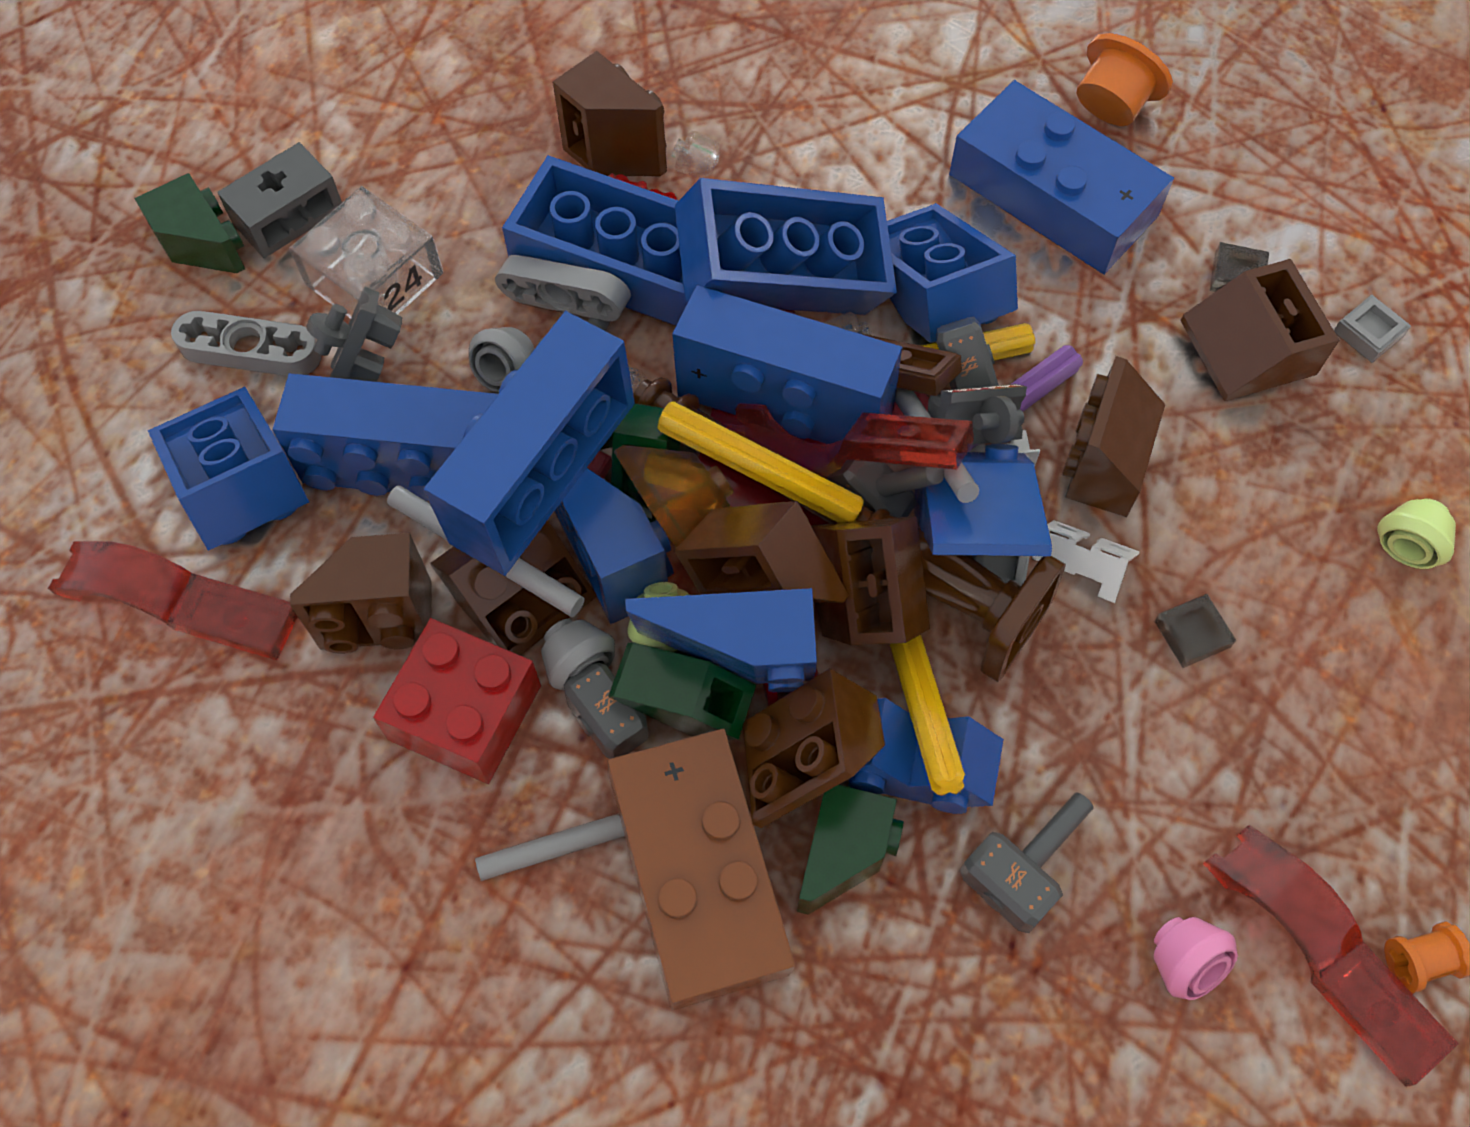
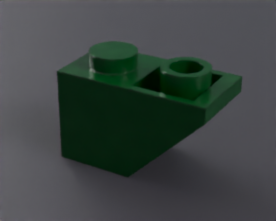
(189, 226)
(682, 691)

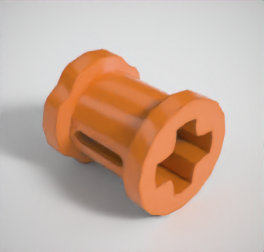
(1429, 956)

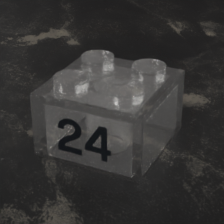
(368, 247)

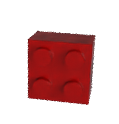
(458, 700)

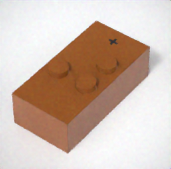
(699, 869)

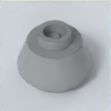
(497, 353)
(572, 647)

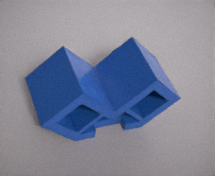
(901, 771)

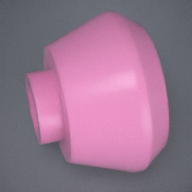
(1193, 956)

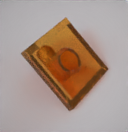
(675, 487)

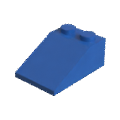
(948, 271)
(227, 468)
(1001, 520)
(613, 542)
(747, 633)

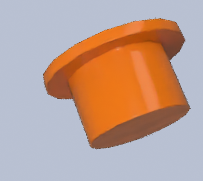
(1121, 79)

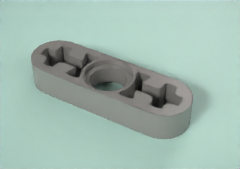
(563, 287)
(231, 328)

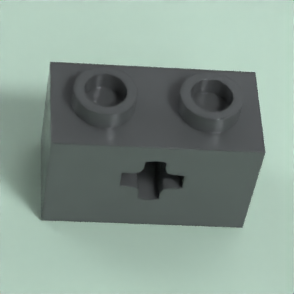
(280, 199)

